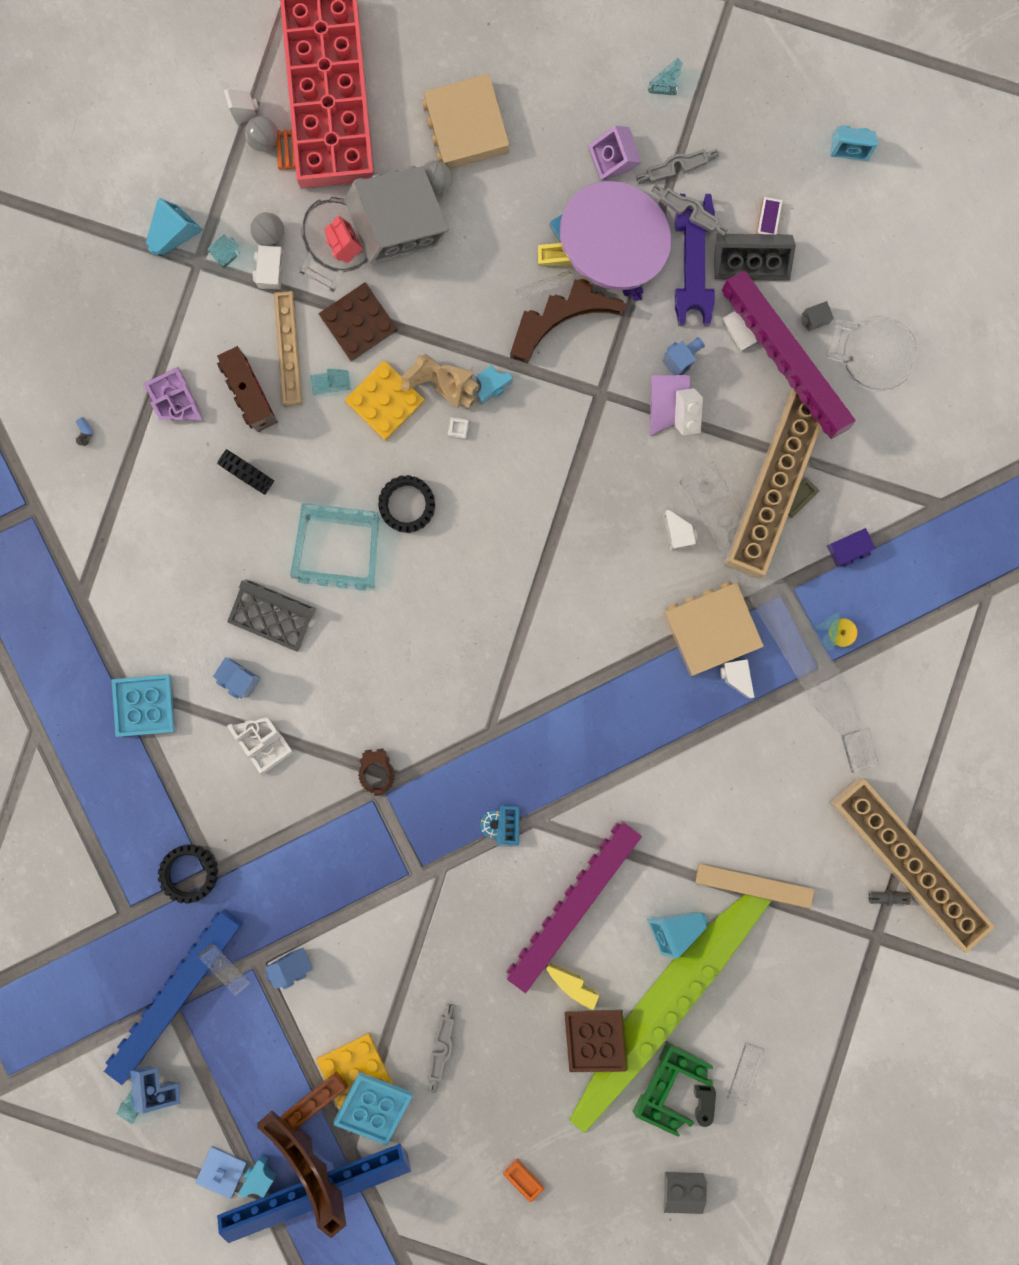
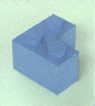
(236, 678)
(150, 1093)

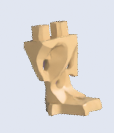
(452, 382)

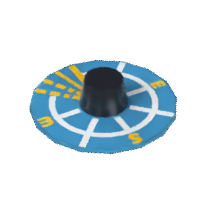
(489, 824)

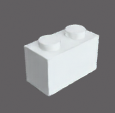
(269, 267)
(688, 411)

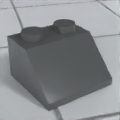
(684, 1192)

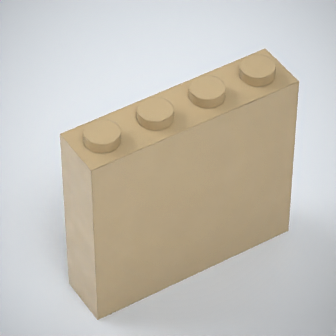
(466, 121)
(713, 628)

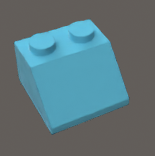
(853, 143)

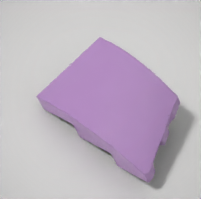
(172, 397)
(664, 400)

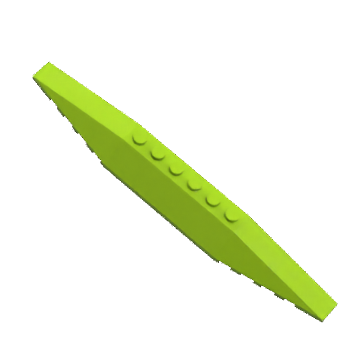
(669, 1002)

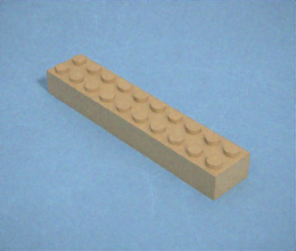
(774, 489)
(912, 865)

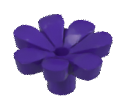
(636, 293)

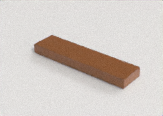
(315, 1100)

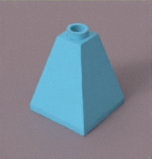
(169, 228)
(677, 931)

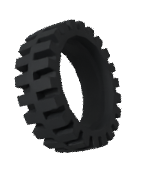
(245, 472)
(394, 484)
(171, 890)

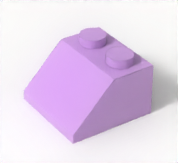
(615, 152)

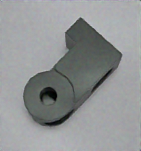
(706, 1104)

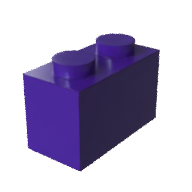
(855, 545)

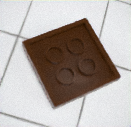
(358, 321)
(596, 1041)

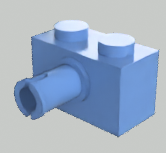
(681, 357)
(288, 968)

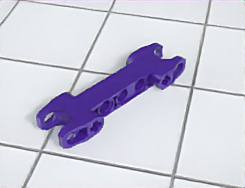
(694, 292)

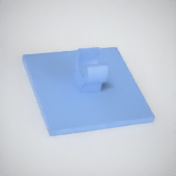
(221, 1172)

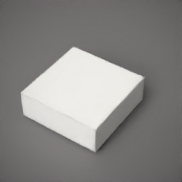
(458, 428)

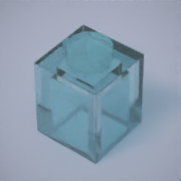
(224, 250)

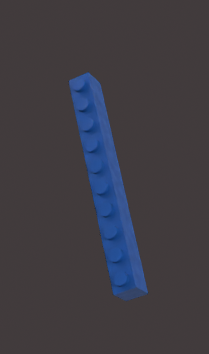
(171, 999)
(295, 1201)

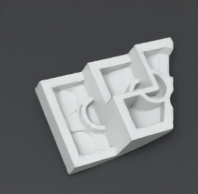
(261, 743)

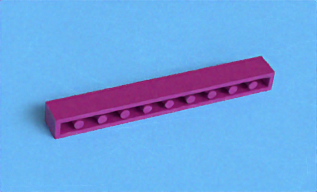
(788, 355)
(573, 907)

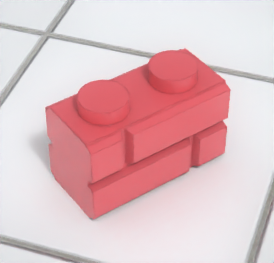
(342, 240)

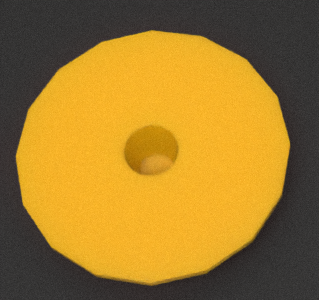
(846, 633)

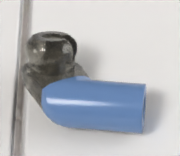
(86, 432)

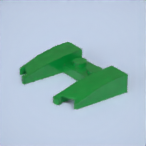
(650, 1105)

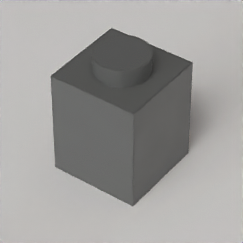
(817, 316)

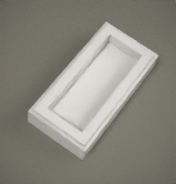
(739, 332)

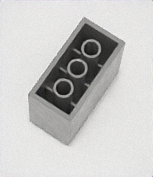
(396, 213)

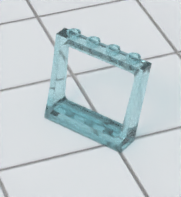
(339, 516)

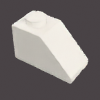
(241, 105)
(679, 531)
(738, 677)

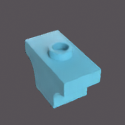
(492, 383)
(257, 1178)

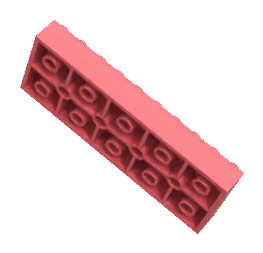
(327, 92)

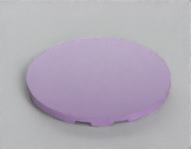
(615, 235)

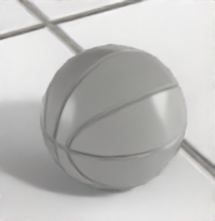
(261, 134)
(439, 176)
(267, 229)

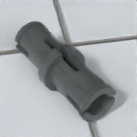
(889, 898)

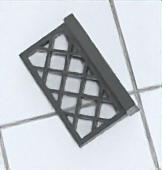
(276, 599)

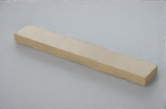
(288, 348)
(754, 886)

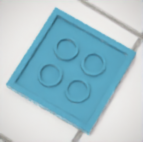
(143, 705)
(373, 1108)

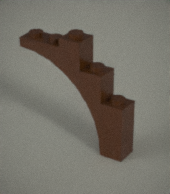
(557, 310)
(312, 1172)

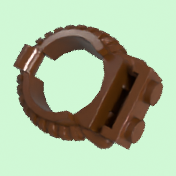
(369, 758)

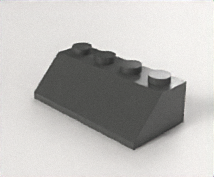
(757, 254)

